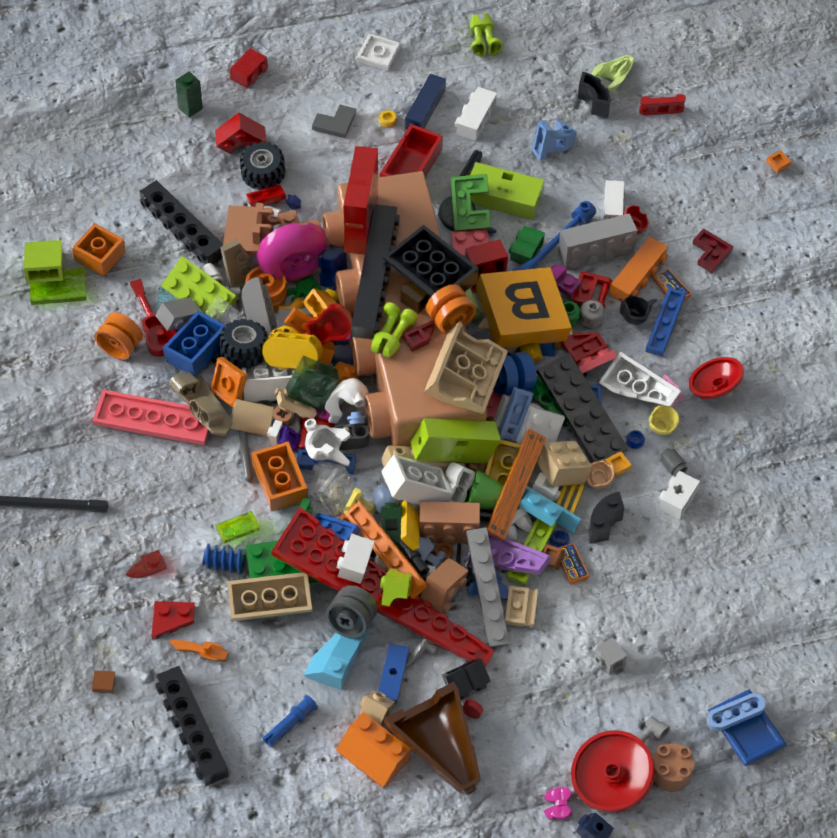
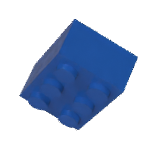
(194, 344)

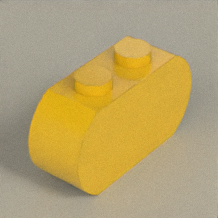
(286, 349)

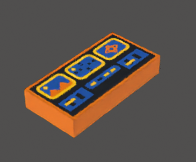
(669, 280)
(573, 565)

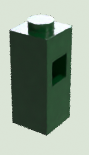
(189, 94)
(392, 520)

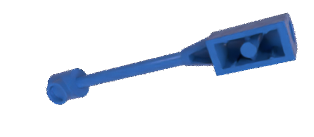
(580, 216)

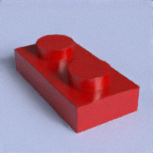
(266, 196)

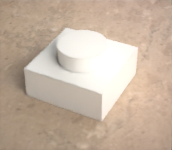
(274, 432)

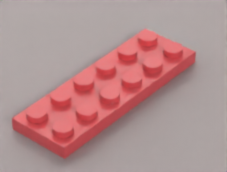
(149, 417)

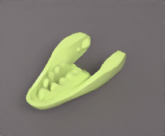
(614, 70)

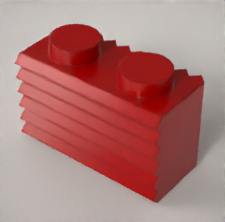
(249, 67)

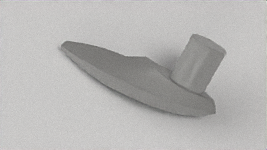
(296, 422)
(423, 645)

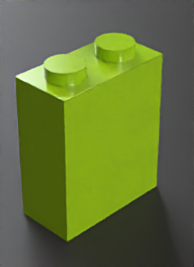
(43, 261)

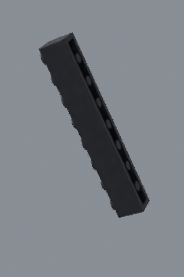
(374, 272)

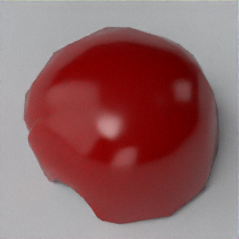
(639, 219)

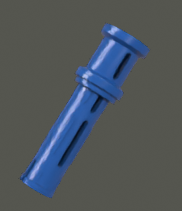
(296, 715)

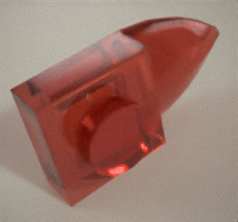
(148, 565)

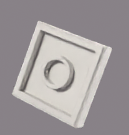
(378, 52)

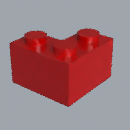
(239, 131)

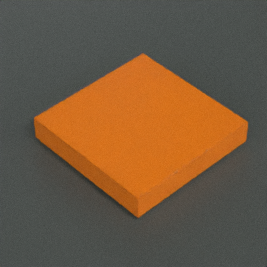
(228, 381)

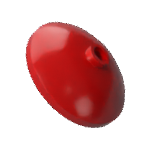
(716, 378)

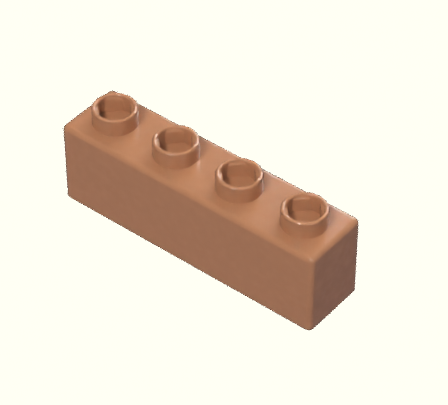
(401, 379)

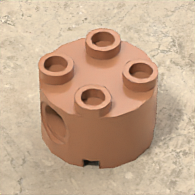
(673, 767)

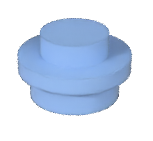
(356, 418)

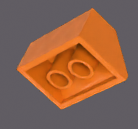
(374, 750)

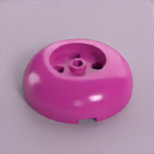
(292, 251)

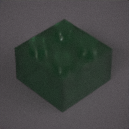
(312, 383)

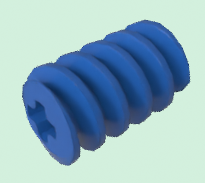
(224, 559)

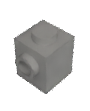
(610, 655)

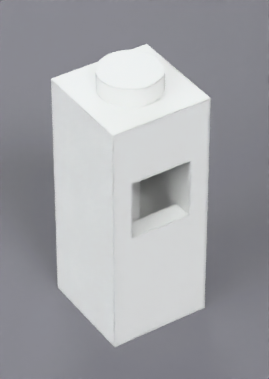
(613, 199)

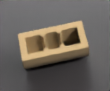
(251, 417)

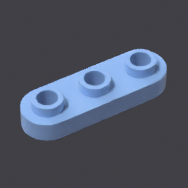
(741, 706)

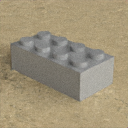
(597, 241)

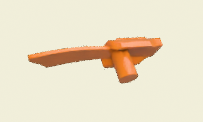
(208, 650)

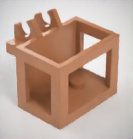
(249, 226)

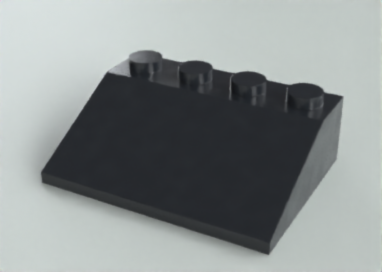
(431, 262)

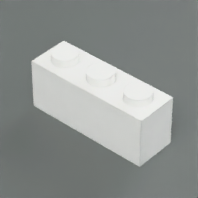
(476, 113)

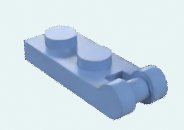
(515, 414)

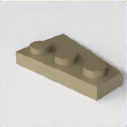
(236, 264)

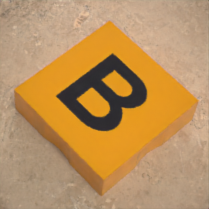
(523, 307)

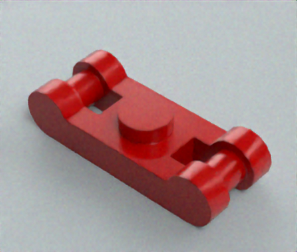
(662, 105)

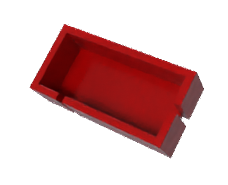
(420, 153)

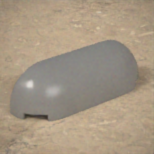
(258, 304)

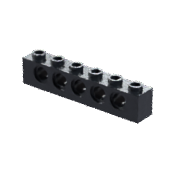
(181, 223)
(175, 680)

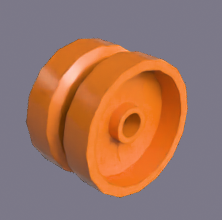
(276, 287)
(449, 307)
(118, 336)

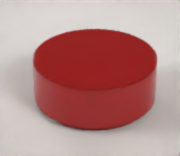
(472, 709)

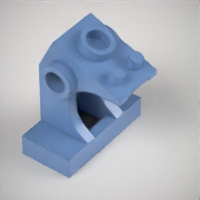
(553, 140)

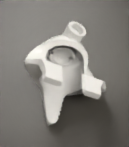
(350, 391)
(324, 442)

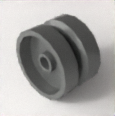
(351, 612)

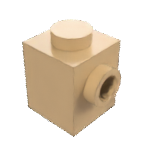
(376, 706)

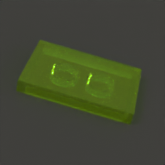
(69, 290)

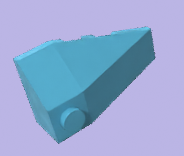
(335, 660)

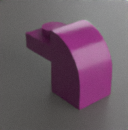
(565, 282)

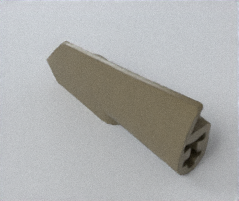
(201, 402)

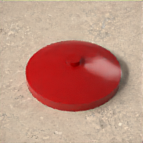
(613, 771)

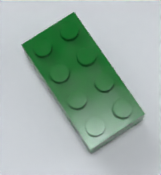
(263, 564)

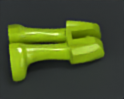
(485, 27)
(383, 337)

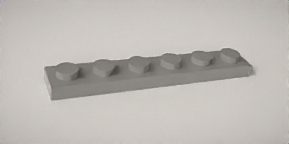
(487, 587)

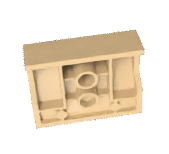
(466, 370)

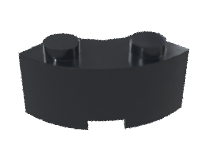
(594, 94)
(604, 516)

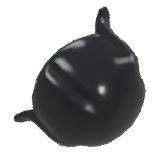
(635, 309)

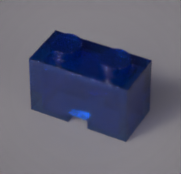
(331, 261)

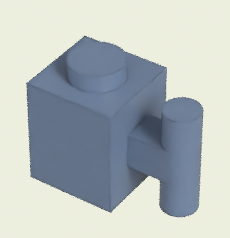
(427, 549)

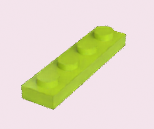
(536, 540)

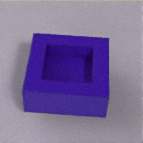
(288, 434)

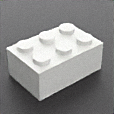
(416, 481)

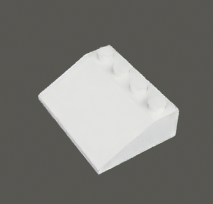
(263, 381)

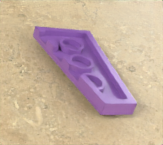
(516, 557)

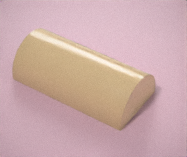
(269, 596)

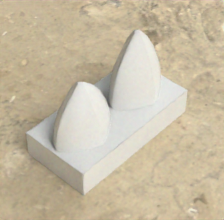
(523, 521)

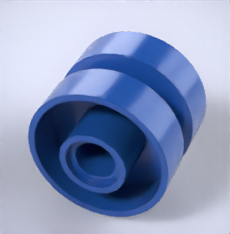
(516, 372)

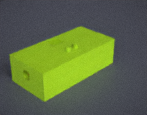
(509, 191)
(455, 440)

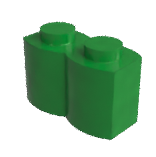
(527, 244)

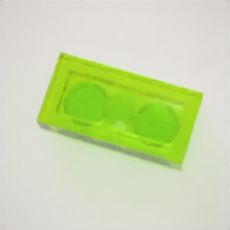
(237, 527)

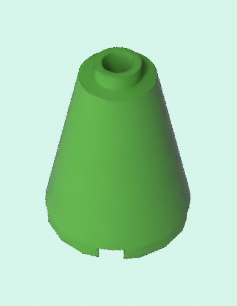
(484, 491)

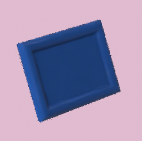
(753, 737)

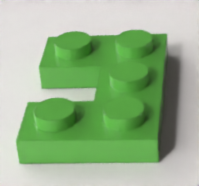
(462, 189)

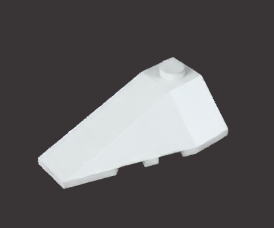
(635, 381)

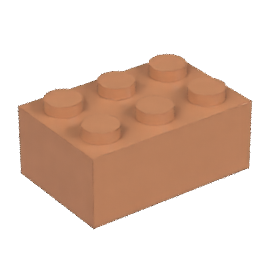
(448, 521)

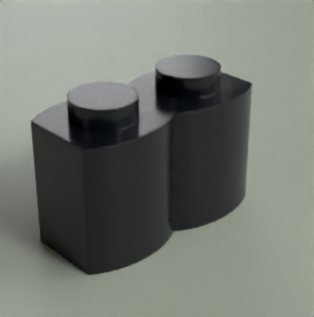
(468, 677)

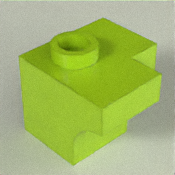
(395, 585)

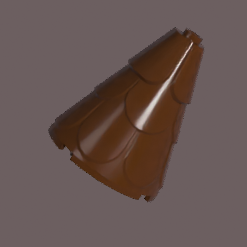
(440, 737)

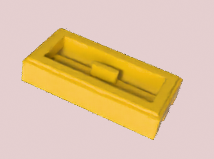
(580, 488)

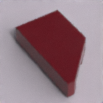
(419, 336)

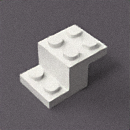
(536, 418)

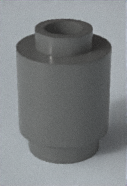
(673, 461)

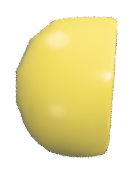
(663, 420)

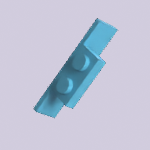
(548, 510)

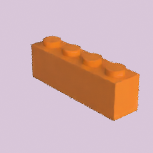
(639, 269)

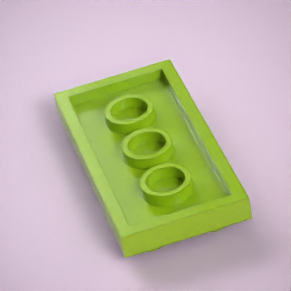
(190, 281)

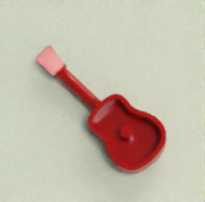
(331, 324)
(155, 332)

